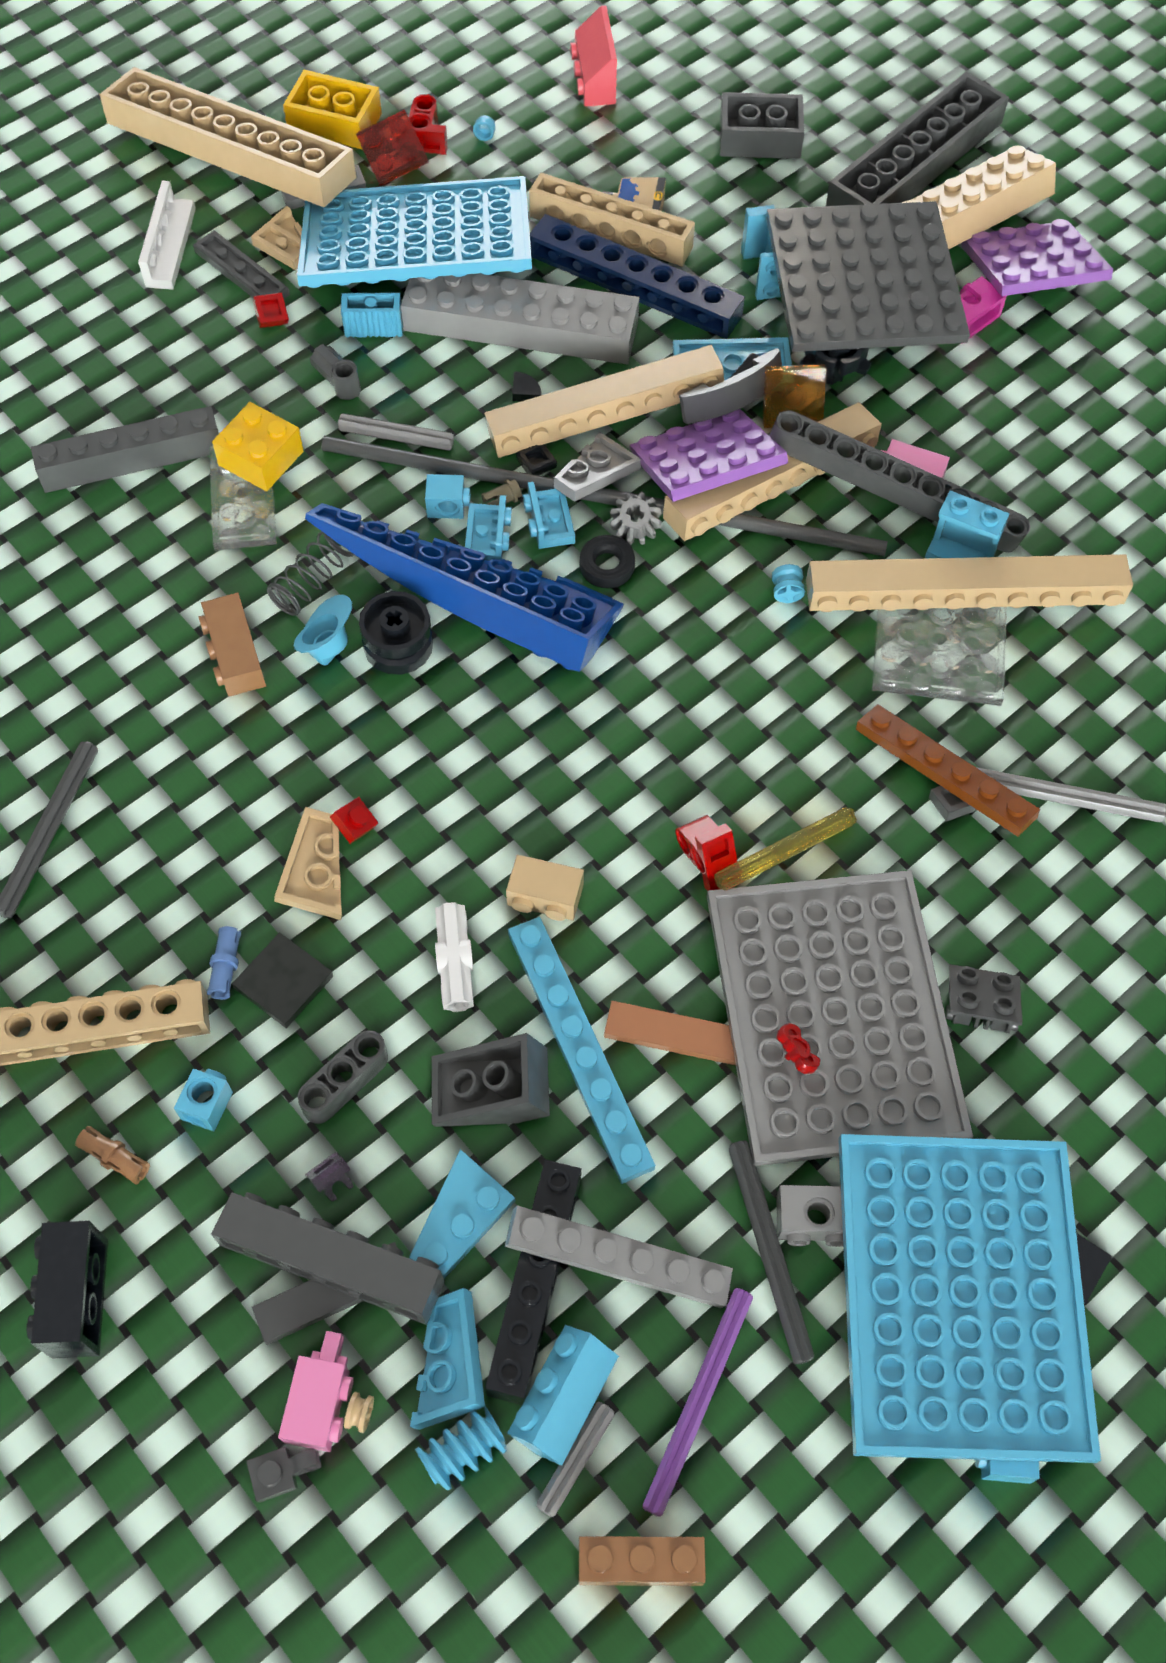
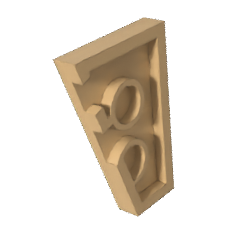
(313, 867)

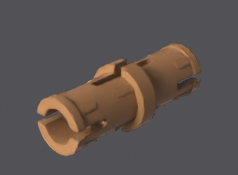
(112, 1154)

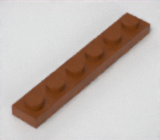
(948, 770)

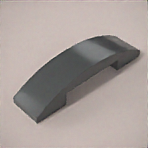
(729, 395)

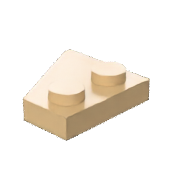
(280, 238)

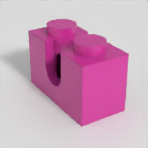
(981, 304)

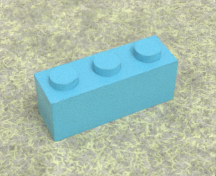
(563, 1394)

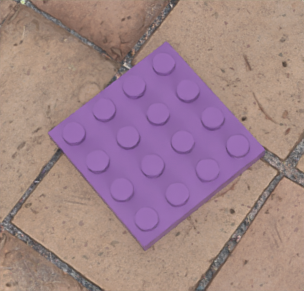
(1036, 258)
(708, 454)

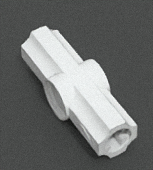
(454, 957)

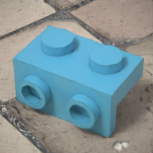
(550, 517)
(486, 528)

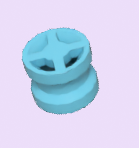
(788, 583)

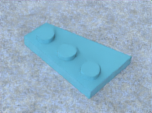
(461, 1214)
(452, 1363)

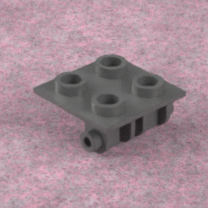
(984, 996)

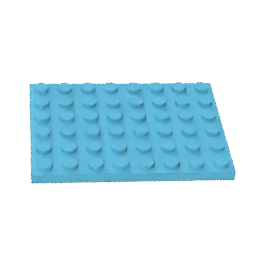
(416, 232)
(964, 1300)

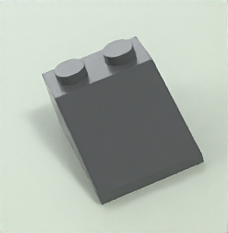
(491, 1083)

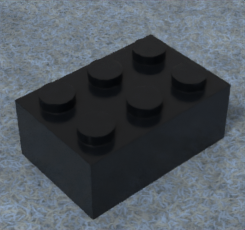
(68, 1290)

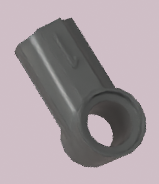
(337, 371)

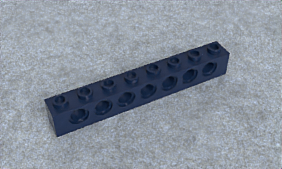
(636, 275)

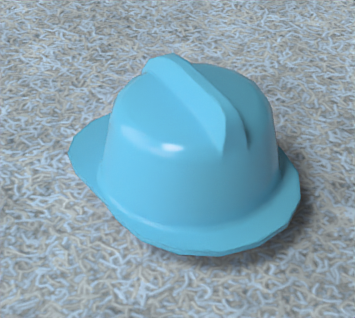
(325, 631)

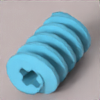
(462, 1449)

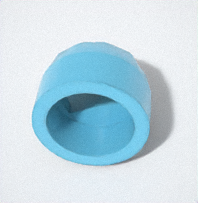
(484, 128)

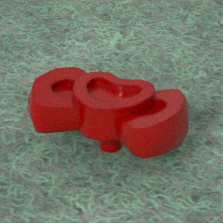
(797, 1049)

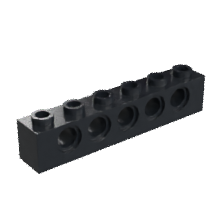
(531, 1293)

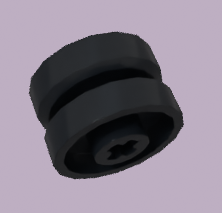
(396, 632)

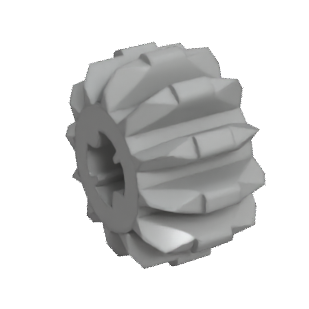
(630, 508)

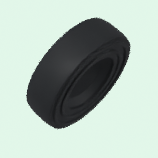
(607, 545)

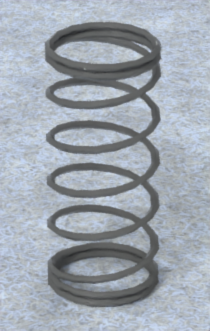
(287, 608)

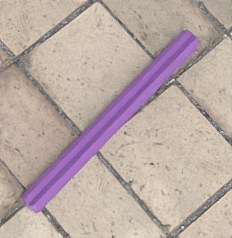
(697, 1403)

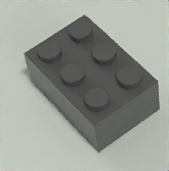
(761, 125)

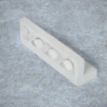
(165, 239)

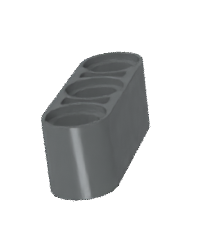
(338, 1093)

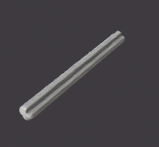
(1080, 796)

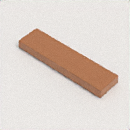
(669, 1032)

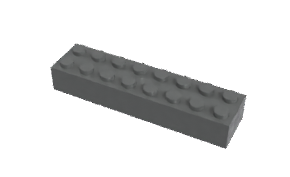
(921, 145)

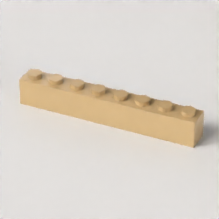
(601, 401)
(707, 509)

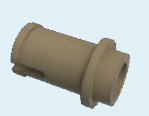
(510, 489)

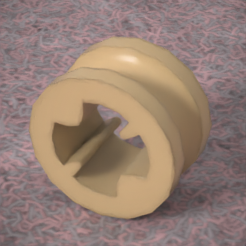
(359, 1412)

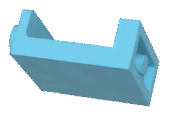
(757, 244)
(967, 529)

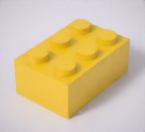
(332, 107)

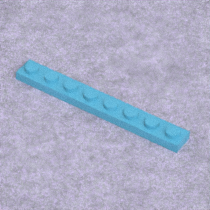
(581, 1051)

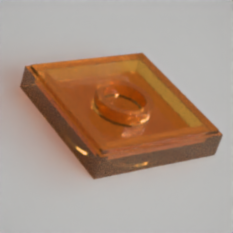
(795, 390)

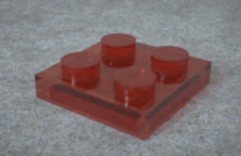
(392, 147)

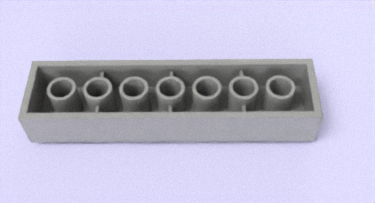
(523, 315)

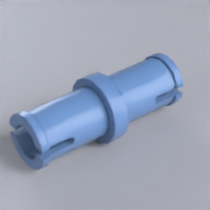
(224, 963)

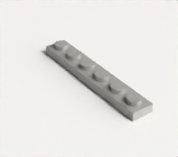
(618, 1257)

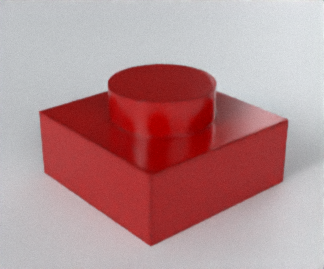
(270, 310)
(354, 820)

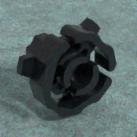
(839, 362)

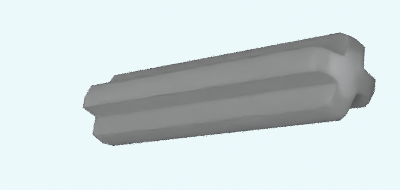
(579, 1454)

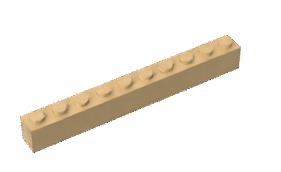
(968, 582)

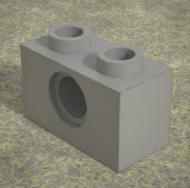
(793, 1220)

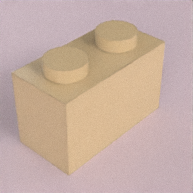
(545, 888)

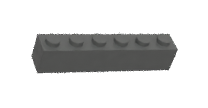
(125, 449)
(329, 1257)

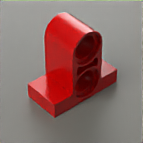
(425, 124)
(708, 847)

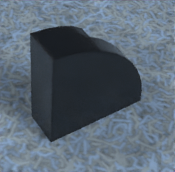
(524, 387)

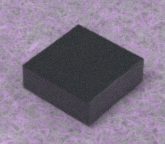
(536, 460)

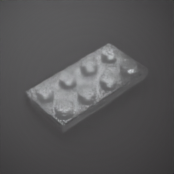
(240, 511)

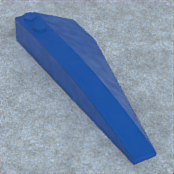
(535, 612)

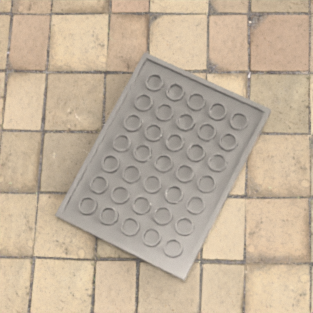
(862, 987)

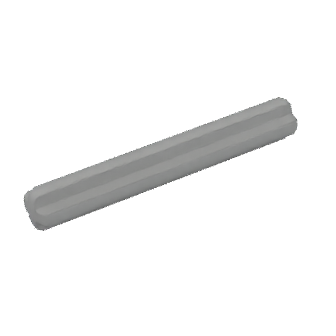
(395, 431)

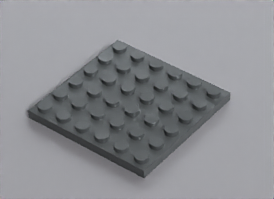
(866, 276)

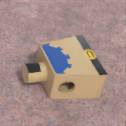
(643, 191)

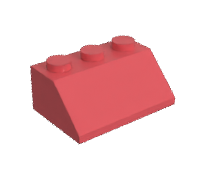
(595, 60)

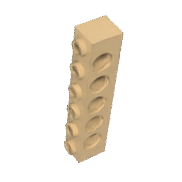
(613, 218)
(114, 1031)

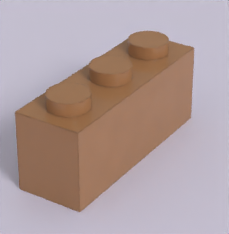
(231, 645)
(642, 1561)

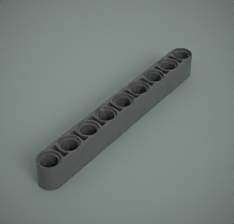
(880, 472)

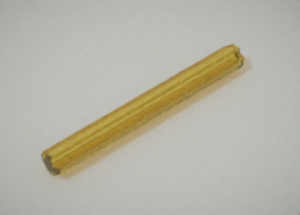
(785, 848)

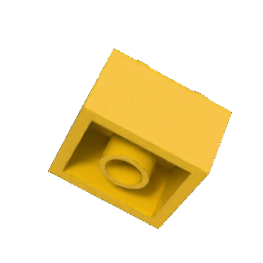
(258, 446)

